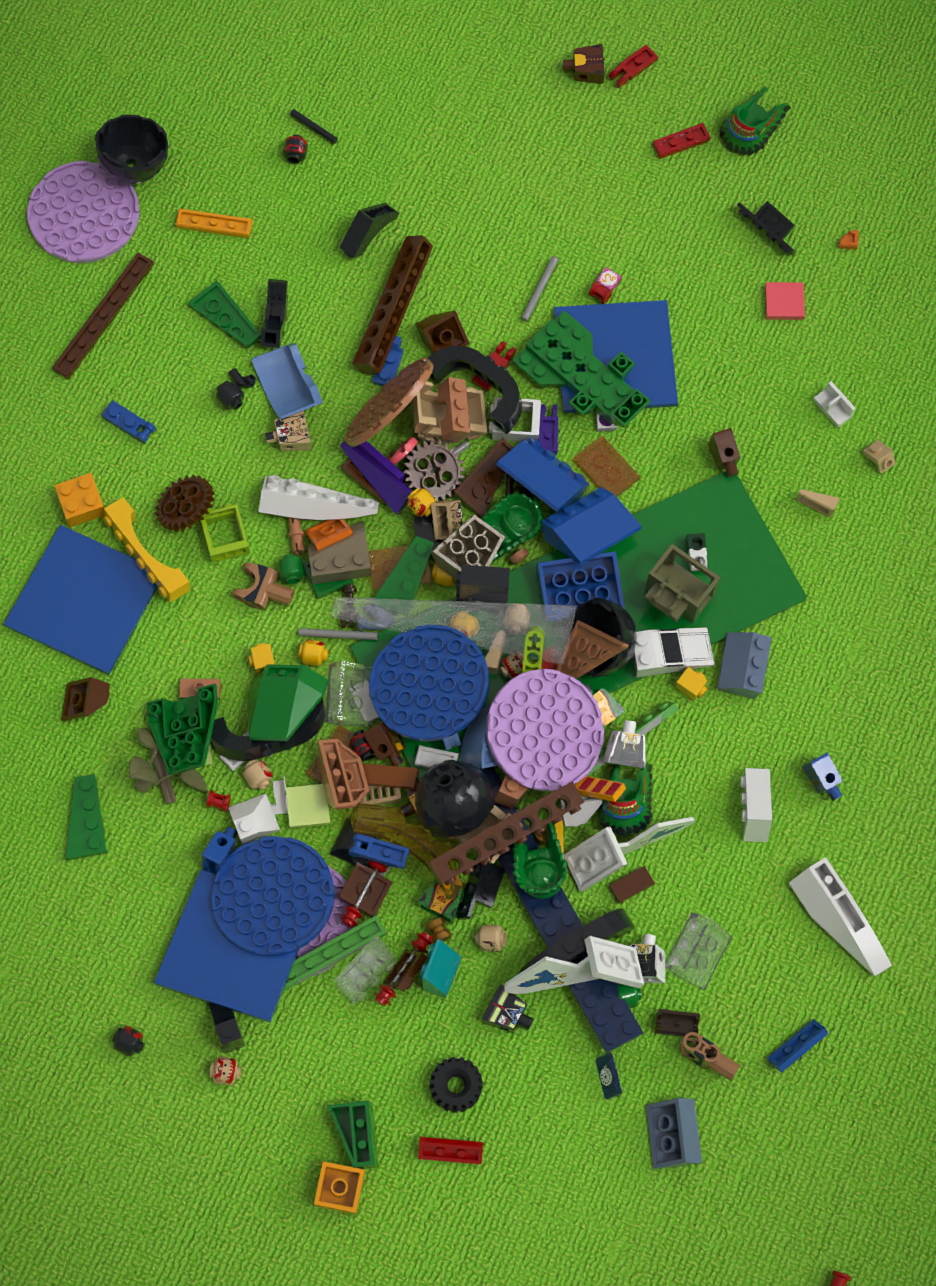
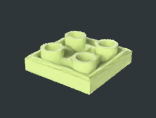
(307, 806)

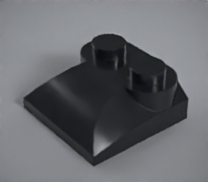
(344, 842)

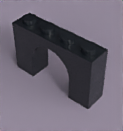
(482, 584)

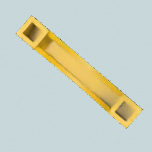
(170, 581)

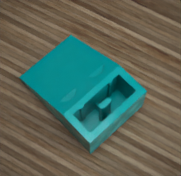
(440, 970)

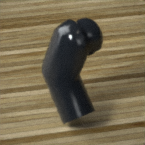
(246, 382)

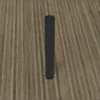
(330, 137)

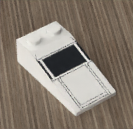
(671, 651)

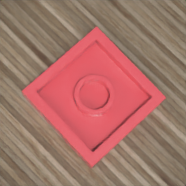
(784, 301)

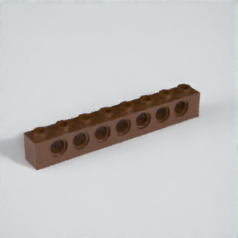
(392, 305)
(567, 793)

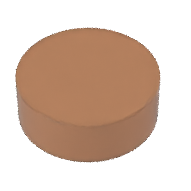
(519, 556)

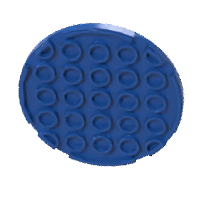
(429, 683)
(272, 896)

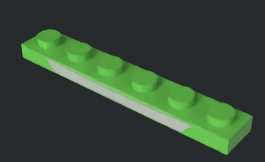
(648, 722)
(334, 951)

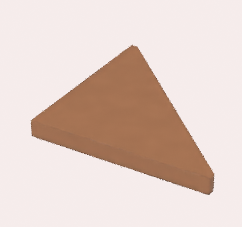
(588, 650)

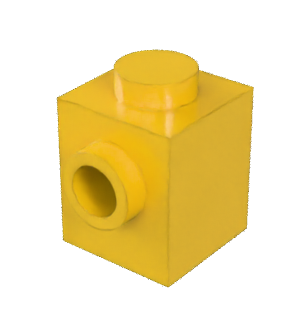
(261, 656)
(692, 684)

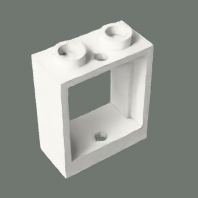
(527, 405)

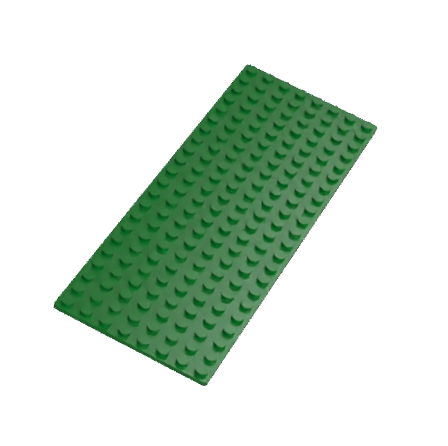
(739, 549)

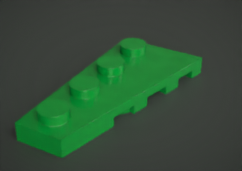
(222, 311)
(408, 572)
(86, 825)

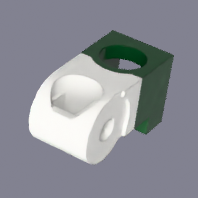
(696, 548)

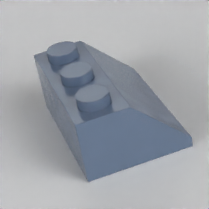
(744, 663)
(673, 1133)

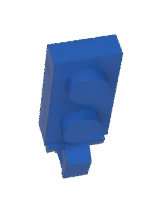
(391, 364)

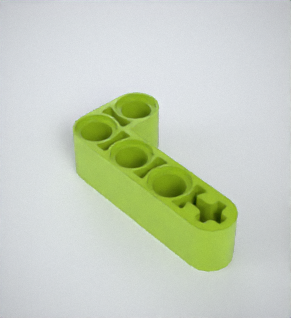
(528, 664)

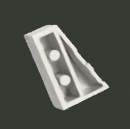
(756, 804)

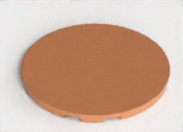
(388, 404)

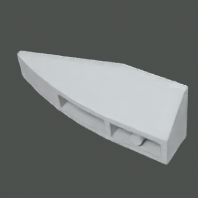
(310, 501)
(839, 915)

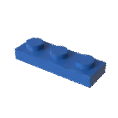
(797, 1045)

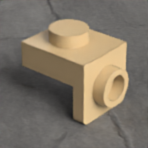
(880, 455)

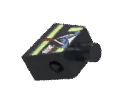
(506, 1012)

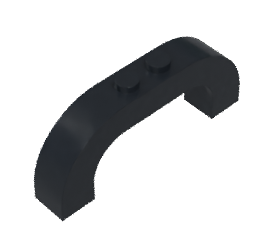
(466, 358)
(243, 749)
(605, 927)

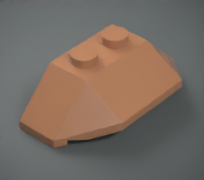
(341, 774)

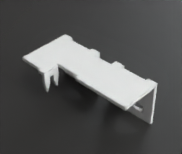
(279, 794)

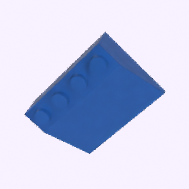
(543, 474)
(589, 526)
(573, 584)

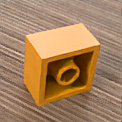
(80, 500)
(339, 1188)

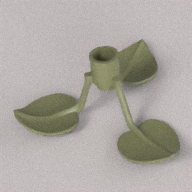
(146, 776)

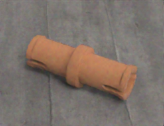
(296, 535)

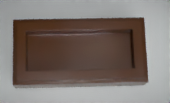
(631, 884)

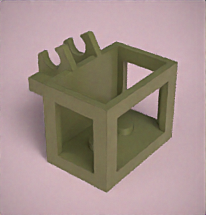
(676, 589)

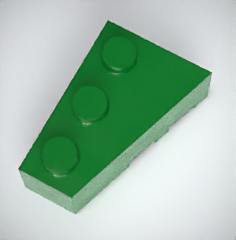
(357, 1132)

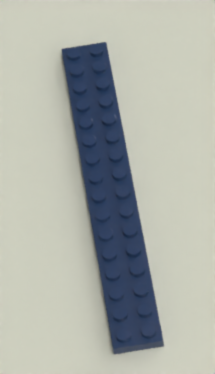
(555, 920)

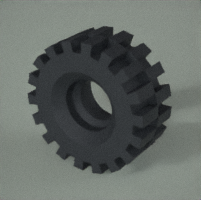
(463, 1070)

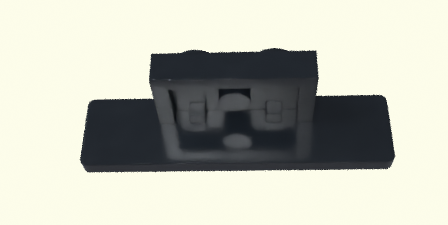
(773, 222)
(481, 888)

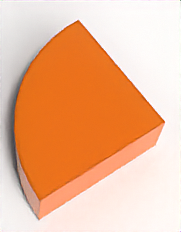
(849, 241)

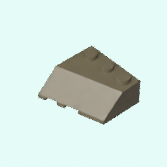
(470, 544)
(341, 559)

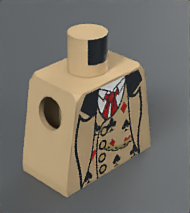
(291, 433)
(446, 516)

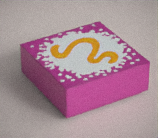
(609, 279)

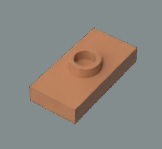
(189, 687)

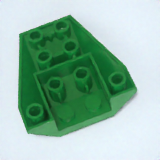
(282, 700)
(184, 728)

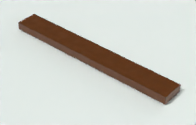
(103, 316)

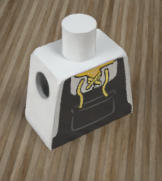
(626, 747)
(651, 960)

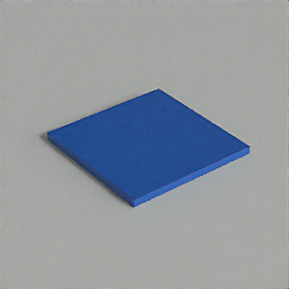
(639, 332)
(82, 600)
(214, 969)

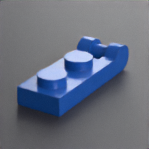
(128, 422)
(379, 851)

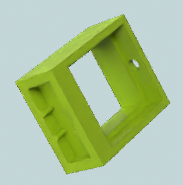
(229, 550)

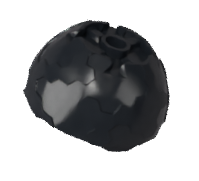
(131, 141)
(614, 621)
(456, 806)

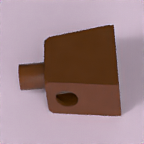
(725, 451)

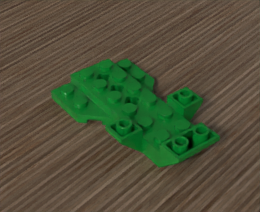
(597, 387)

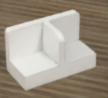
(834, 405)

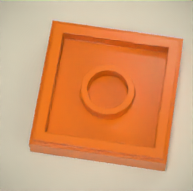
(328, 533)

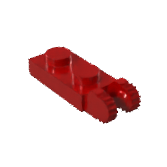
(634, 65)
(499, 360)

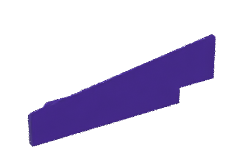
(380, 473)

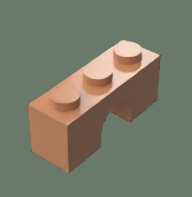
(456, 422)

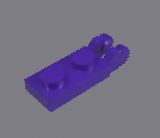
(549, 430)

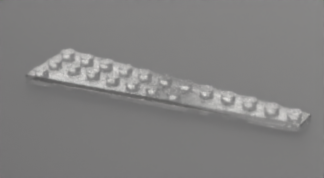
(490, 625)

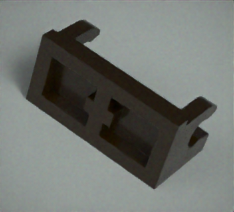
(676, 1022)

